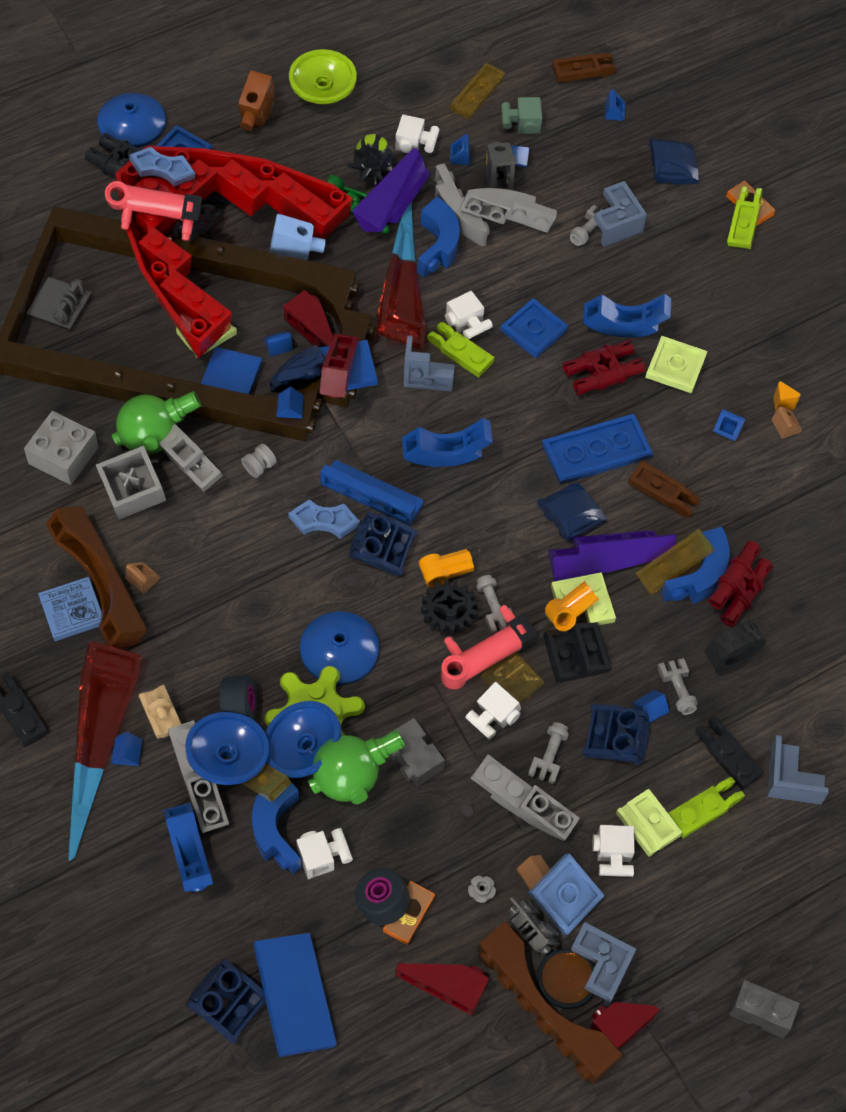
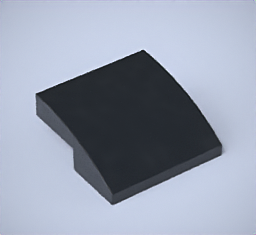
(576, 652)

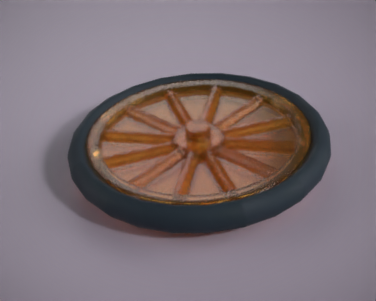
(564, 977)

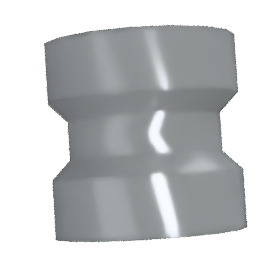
(259, 460)

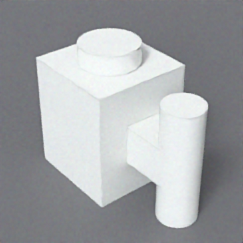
(412, 135)
(466, 315)
(497, 707)
(616, 846)
(318, 854)

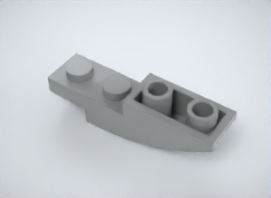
(510, 205)
(470, 224)
(190, 458)
(202, 792)
(523, 800)

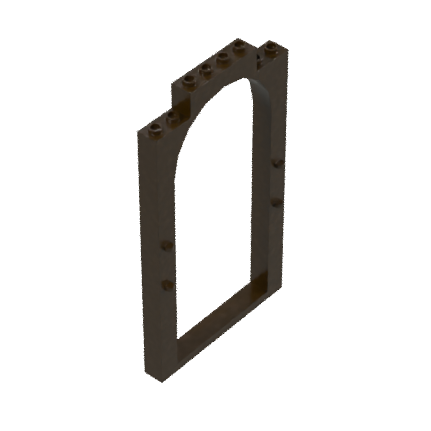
(329, 283)

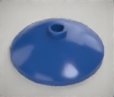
(132, 118)
(352, 657)
(297, 729)
(231, 737)

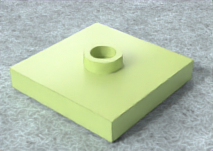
(676, 364)

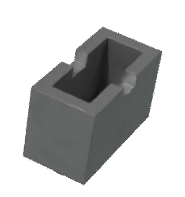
(417, 759)
(764, 1009)

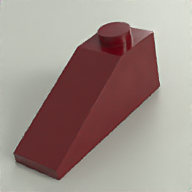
(308, 319)
(338, 365)
(451, 983)

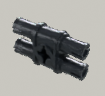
(116, 159)

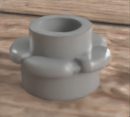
(477, 894)

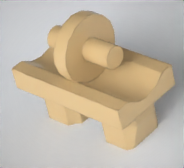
(159, 711)

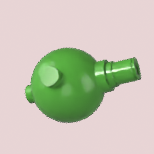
(149, 419)
(352, 765)

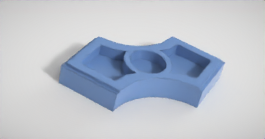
(151, 163)
(336, 520)

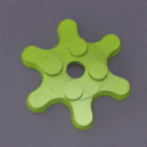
(321, 691)

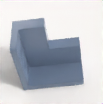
(624, 216)
(425, 374)
(787, 782)
(611, 959)

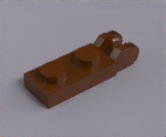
(583, 67)
(663, 489)

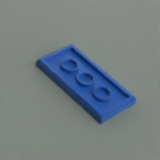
(597, 449)
(294, 994)

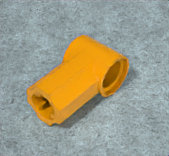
(441, 568)
(571, 606)

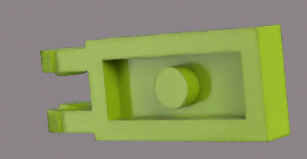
(744, 220)
(461, 350)
(704, 807)

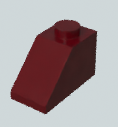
(622, 1021)

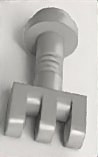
(579, 235)
(486, 585)
(686, 703)
(557, 732)

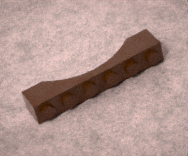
(76, 535)
(587, 1048)

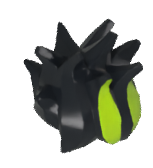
(373, 158)

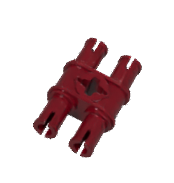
(603, 367)
(740, 583)

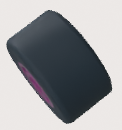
(239, 695)
(382, 896)

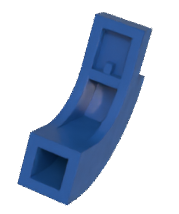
(444, 224)
(626, 321)
(447, 449)
(705, 580)
(264, 823)
(188, 847)

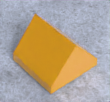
(785, 397)

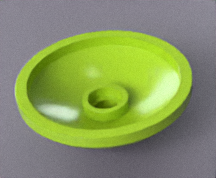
(322, 76)

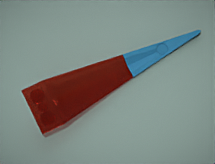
(400, 303)
(104, 694)

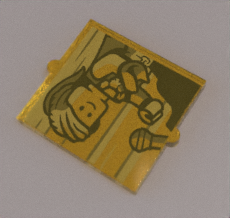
(514, 677)

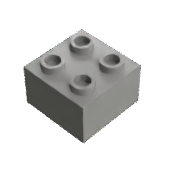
(61, 447)
(131, 482)

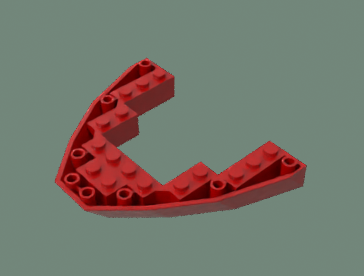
(247, 184)

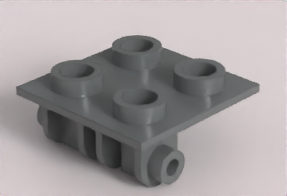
(60, 302)
(528, 912)

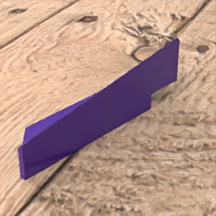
(392, 194)
(607, 553)

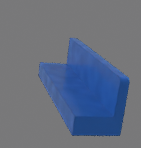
(371, 492)

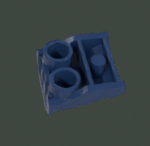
(673, 162)
(300, 368)
(572, 511)
(382, 543)
(617, 734)
(226, 1000)

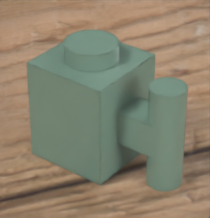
(527, 115)

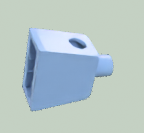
(294, 238)

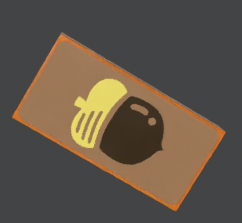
(766, 209)
(407, 925)

